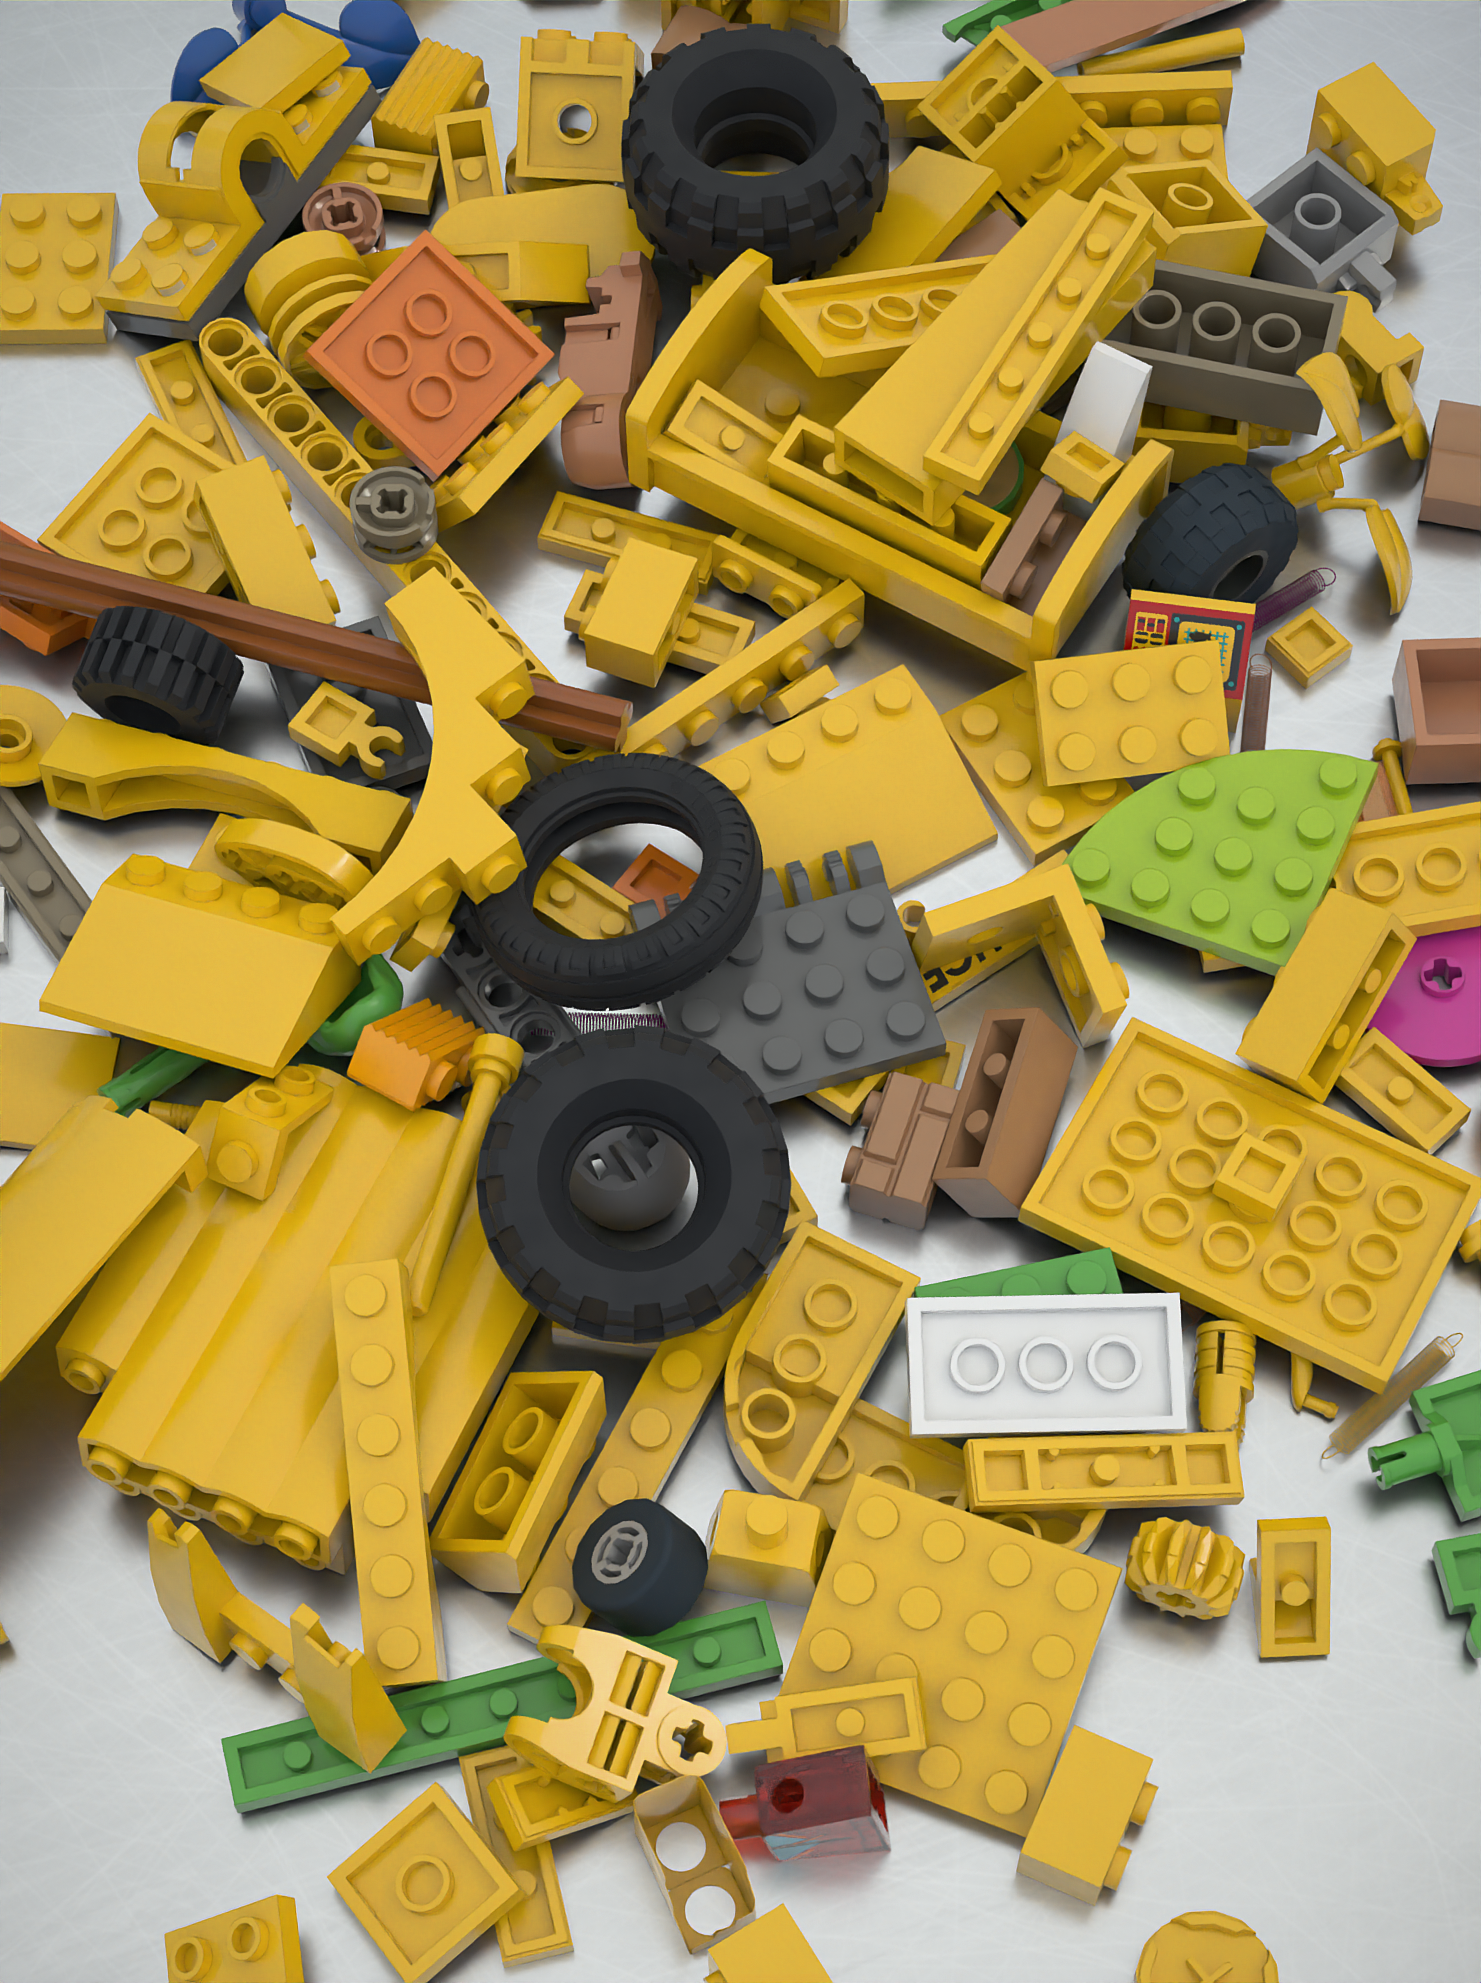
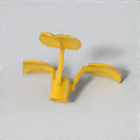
(1318, 475)

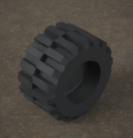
(158, 674)

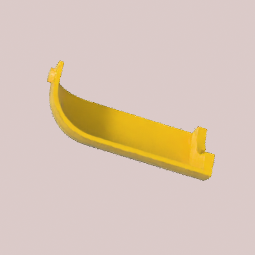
(76, 1206)

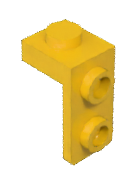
(256, 1127)

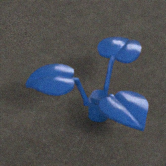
(373, 31)

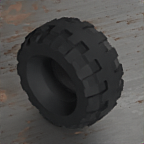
(755, 96)
(654, 1083)

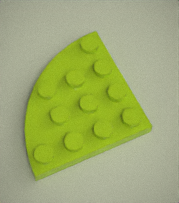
(1227, 851)

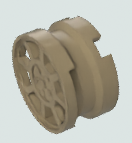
(393, 511)

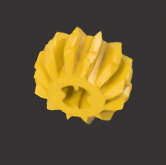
(1184, 1568)

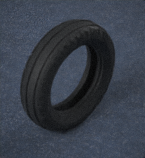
(663, 956)

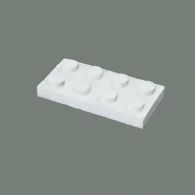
(1045, 1365)

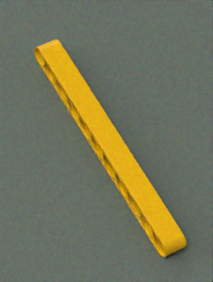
(308, 444)

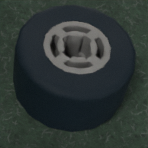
(640, 1567)

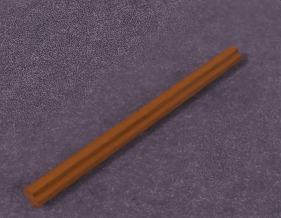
(296, 642)

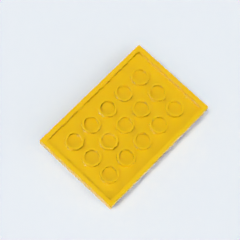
(1336, 1267)

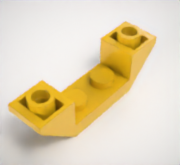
(515, 269)

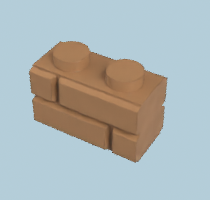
(901, 1150)

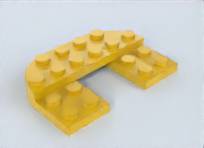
(798, 1387)

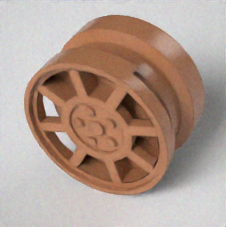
(348, 211)

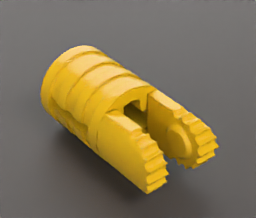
(1224, 1376)

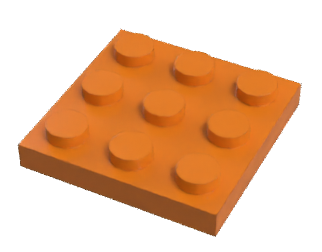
(428, 355)

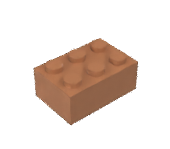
(1439, 709)

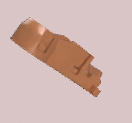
(608, 361)

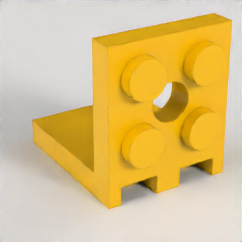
(569, 72)
(1066, 931)

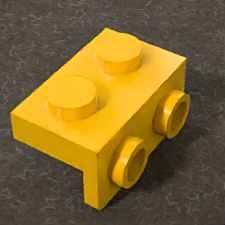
(769, 573)

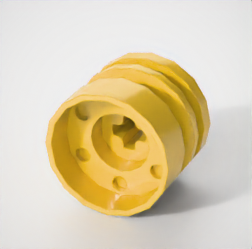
(301, 292)

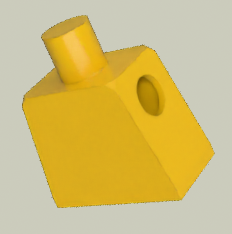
(766, 1547)

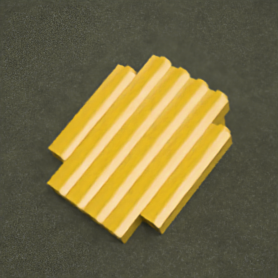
(223, 1330)

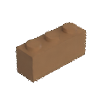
(1005, 1112)

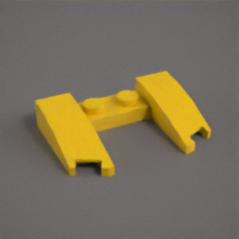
(326, 1677)

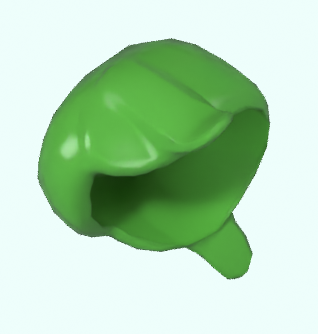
(372, 999)

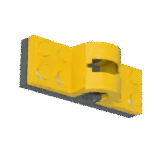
(235, 202)

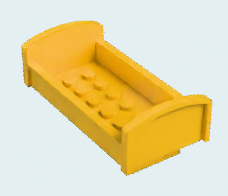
(751, 363)

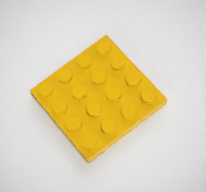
(984, 1622)

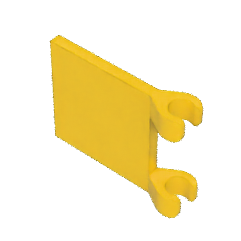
(45, 1075)

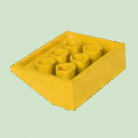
(858, 773)
(202, 966)

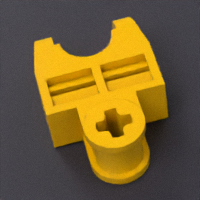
(619, 1720)

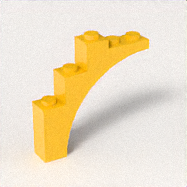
(473, 767)

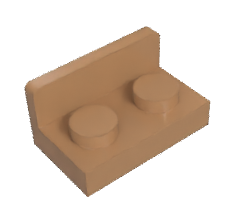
(1033, 550)

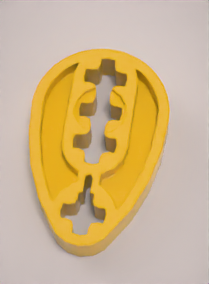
(291, 861)

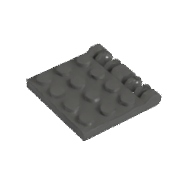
(812, 986)

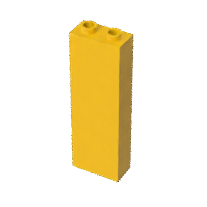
(904, 410)

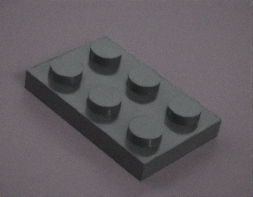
(401, 714)

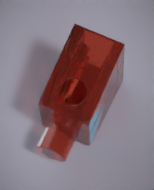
(836, 1801)

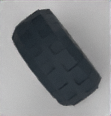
(1214, 538)

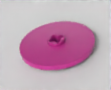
(1434, 1023)

